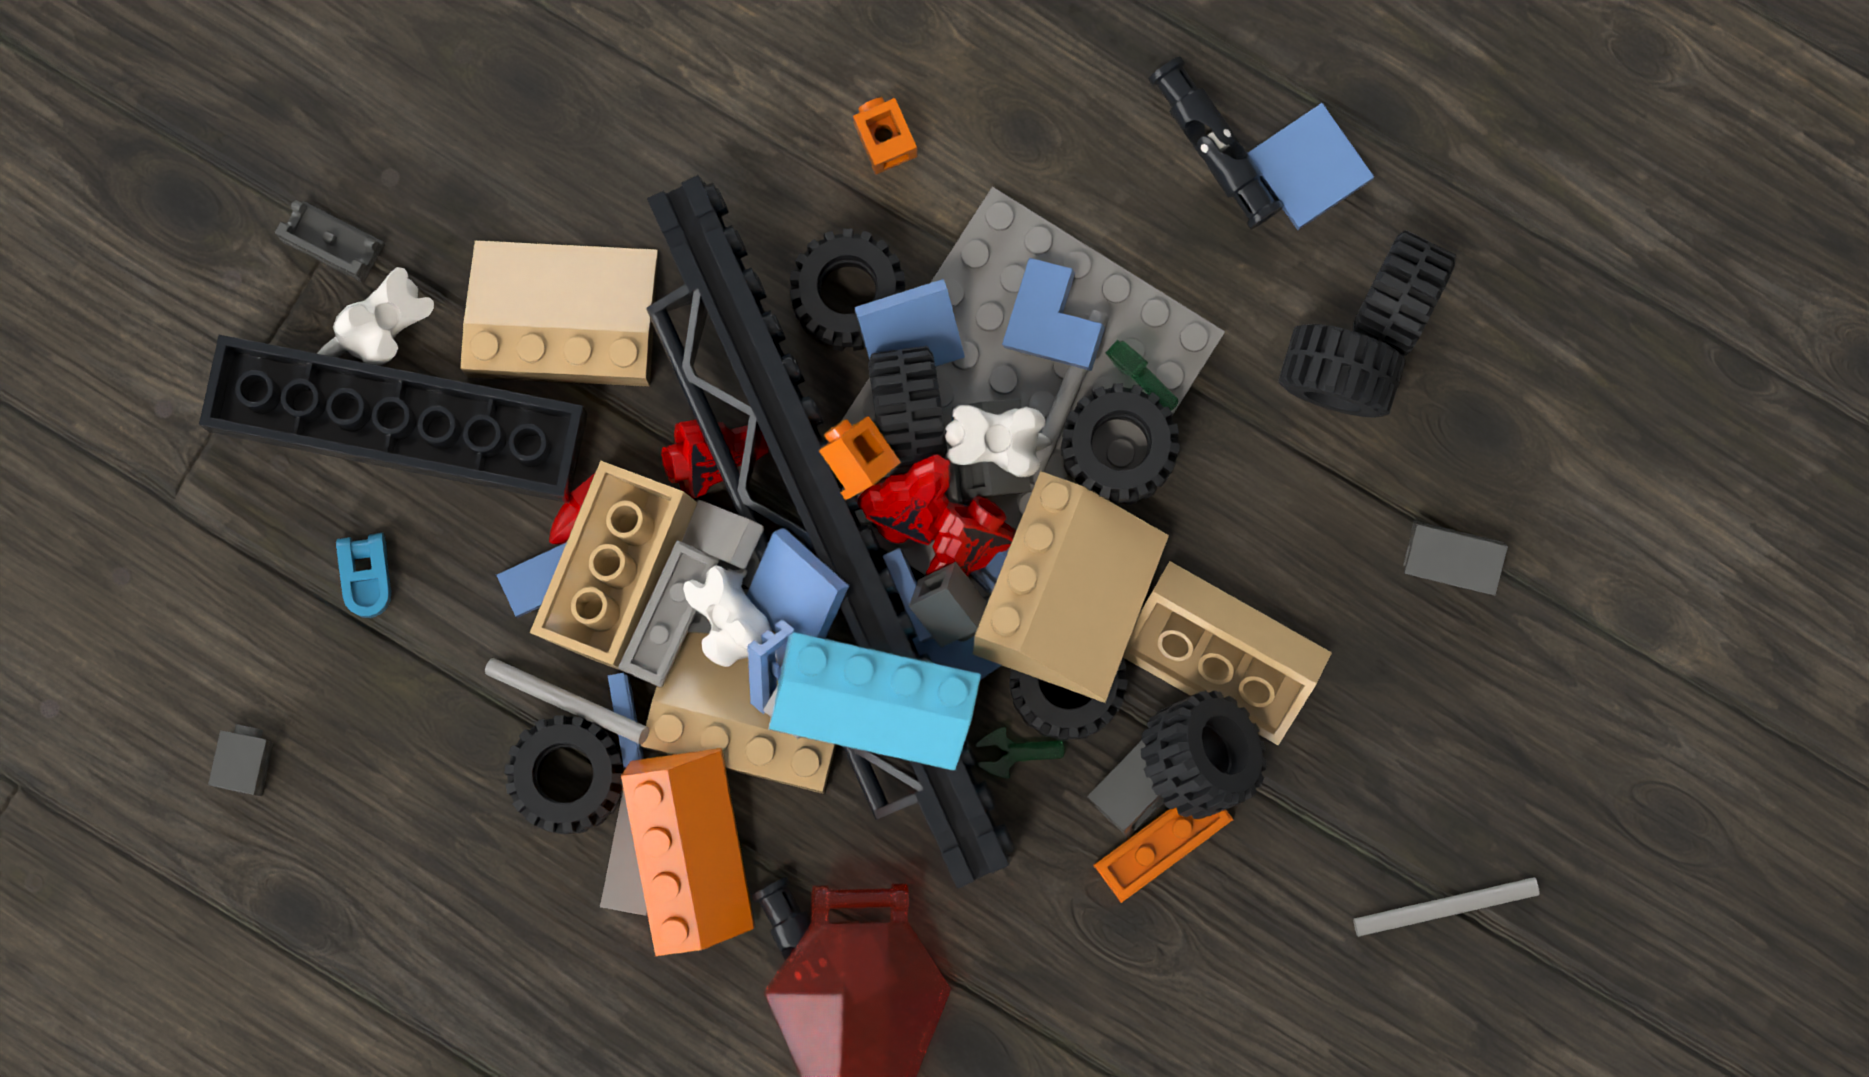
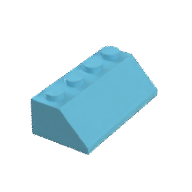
(874, 701)

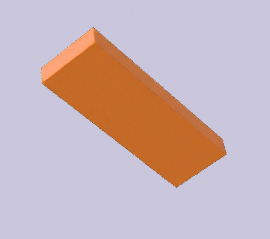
(1156, 850)

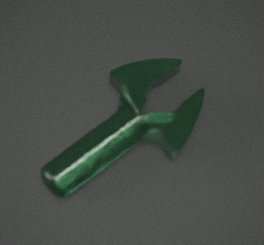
(1134, 365)
(1017, 752)

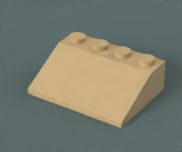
(559, 313)
(1070, 588)
(711, 709)

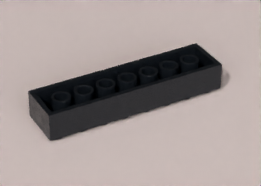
(393, 418)

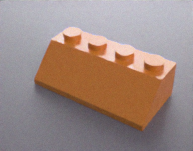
(687, 850)

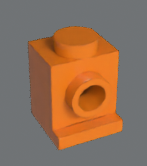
(878, 115)
(858, 455)

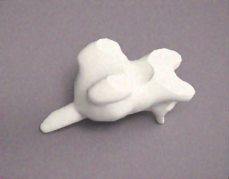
(371, 325)
(1003, 438)
(730, 613)

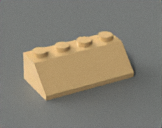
(612, 563)
(1217, 643)

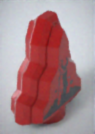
(691, 460)
(909, 502)
(970, 535)

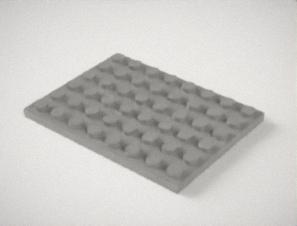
(983, 286)

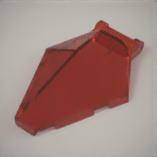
(858, 991)

